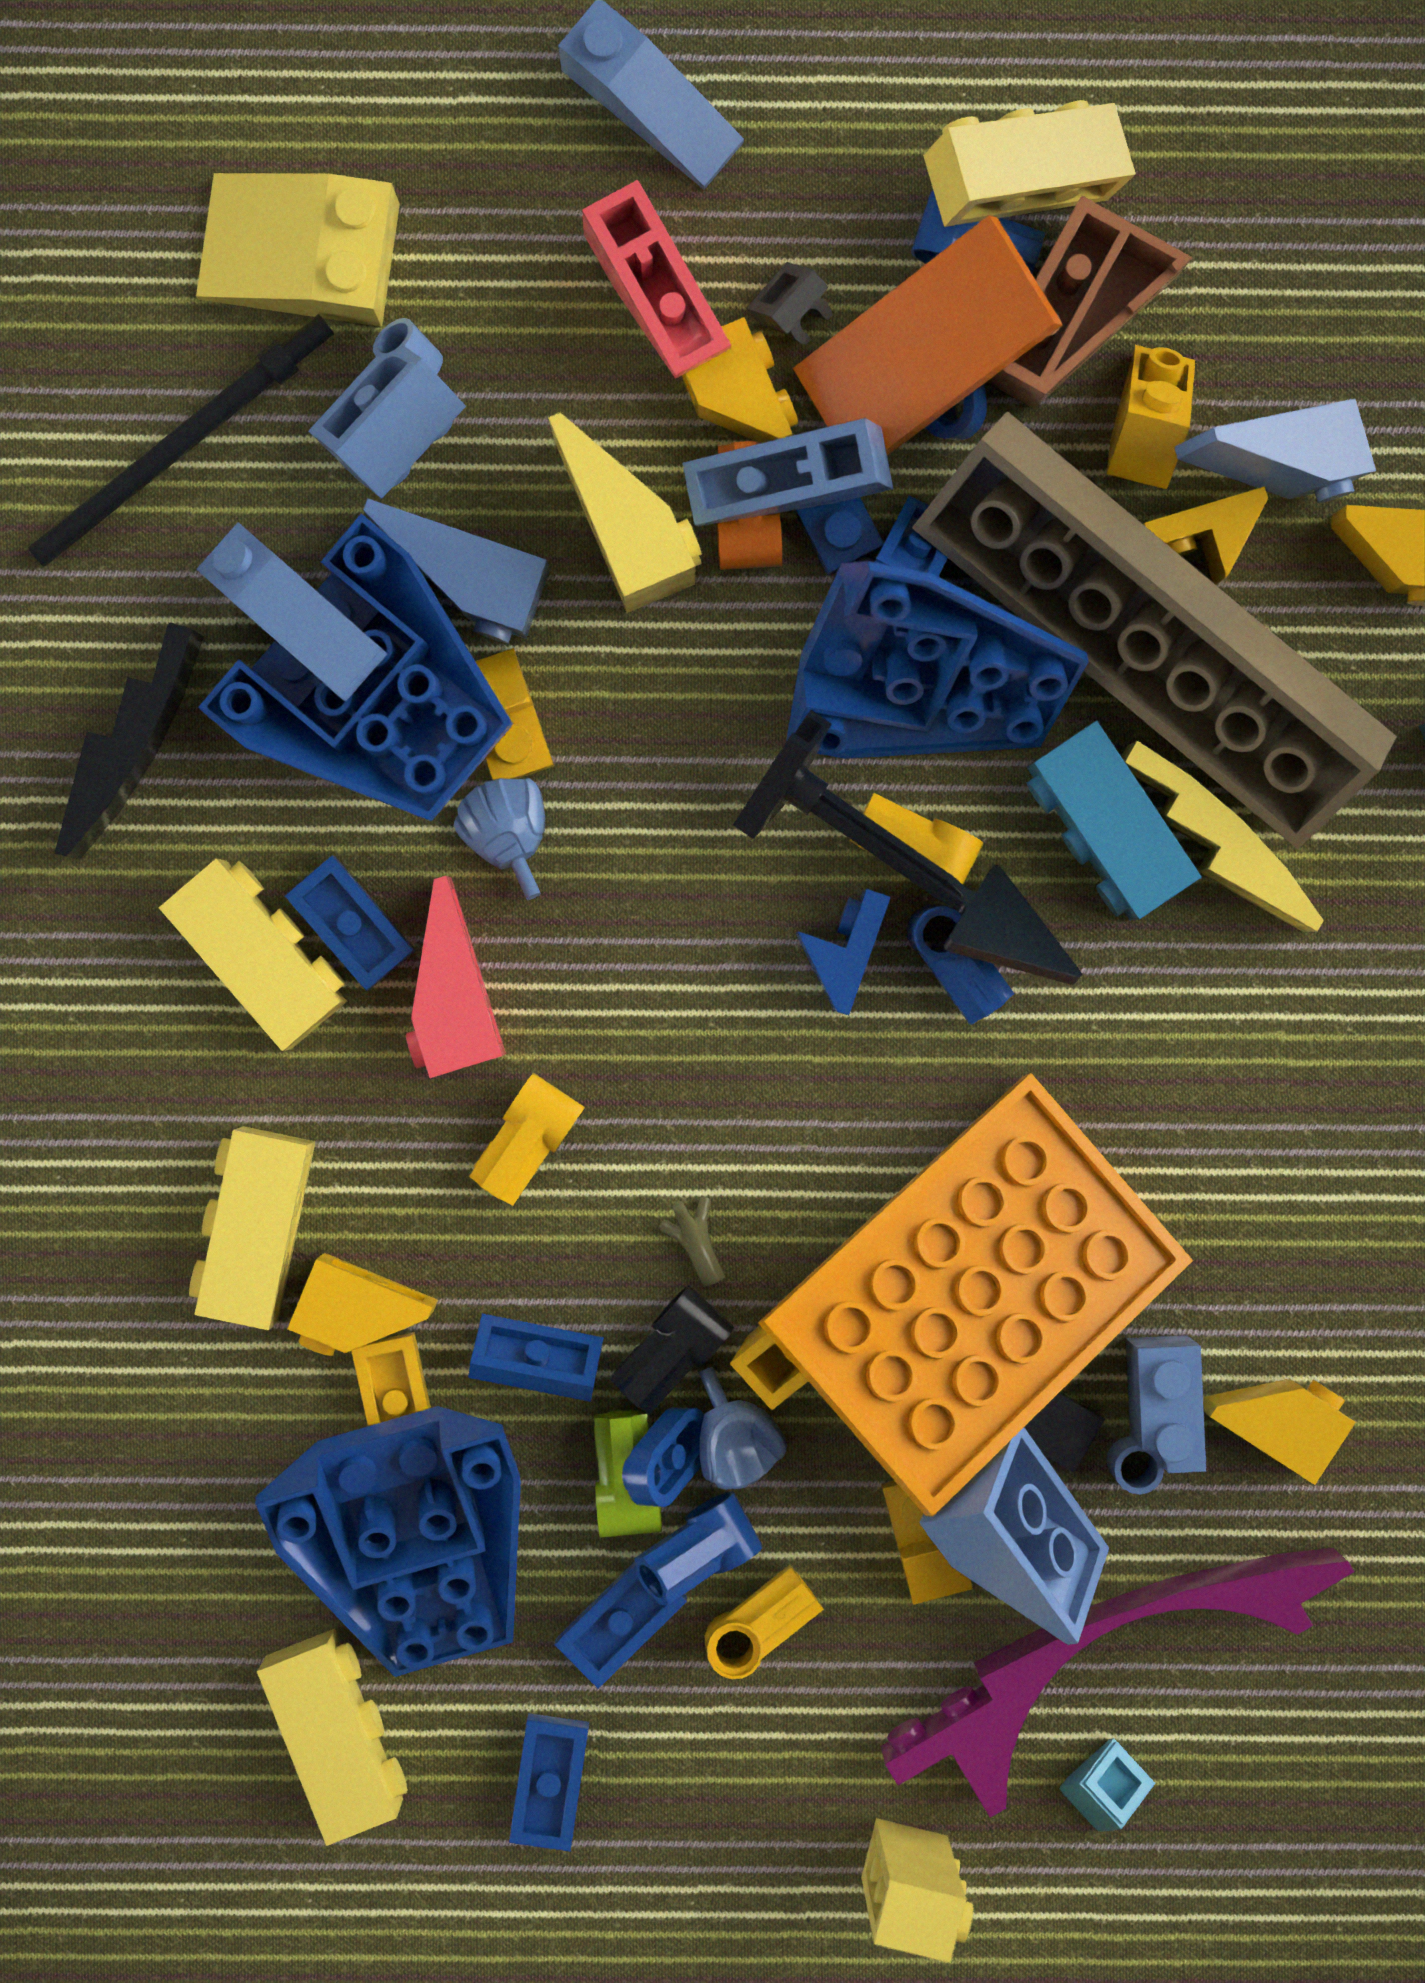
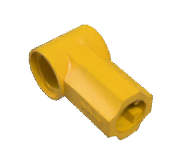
(936, 840)
(532, 1129)
(766, 1618)

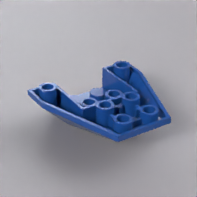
(927, 669)
(409, 726)
(406, 1534)

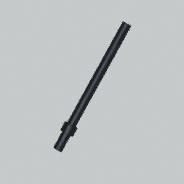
(275, 364)

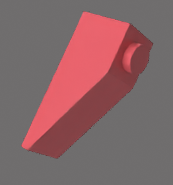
(653, 279)
(450, 1001)

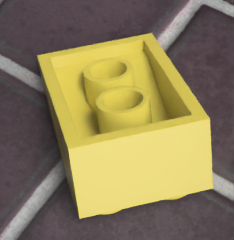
(300, 244)
(633, 527)

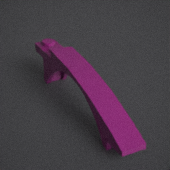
(985, 1722)

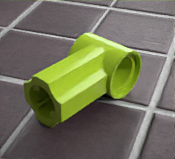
(615, 1438)

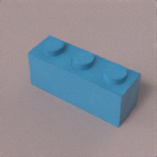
(1111, 823)

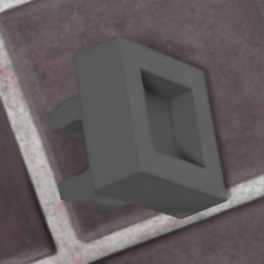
(788, 299)

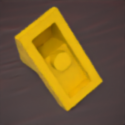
(1219, 525)
(524, 745)
(924, 1566)

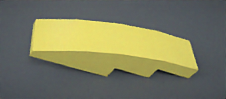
(1235, 852)

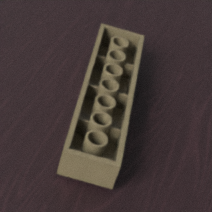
(1155, 631)

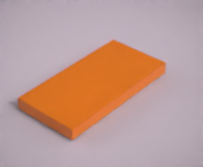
(931, 338)

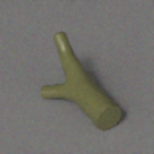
(694, 1237)

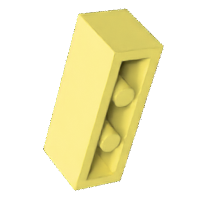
(1028, 162)
(255, 952)
(252, 1227)
(333, 1736)
(915, 1891)

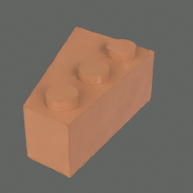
(1096, 283)

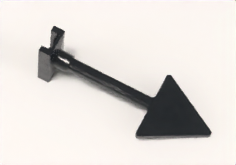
(993, 921)

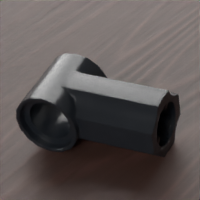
(680, 1339)

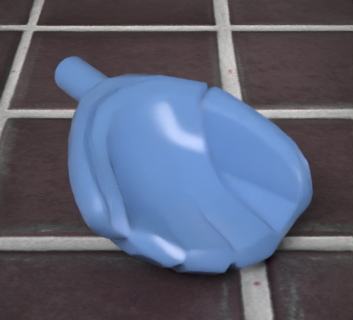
(504, 826)
(736, 1439)

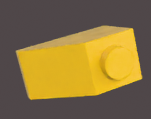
(1388, 545)
(353, 1307)
(1286, 1422)

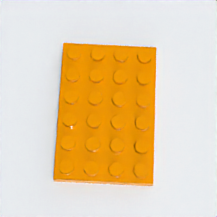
(976, 1294)

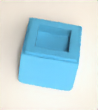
(1107, 1787)

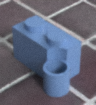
(390, 410)
(1163, 1410)

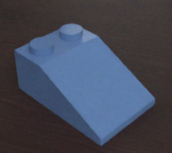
(1023, 1539)

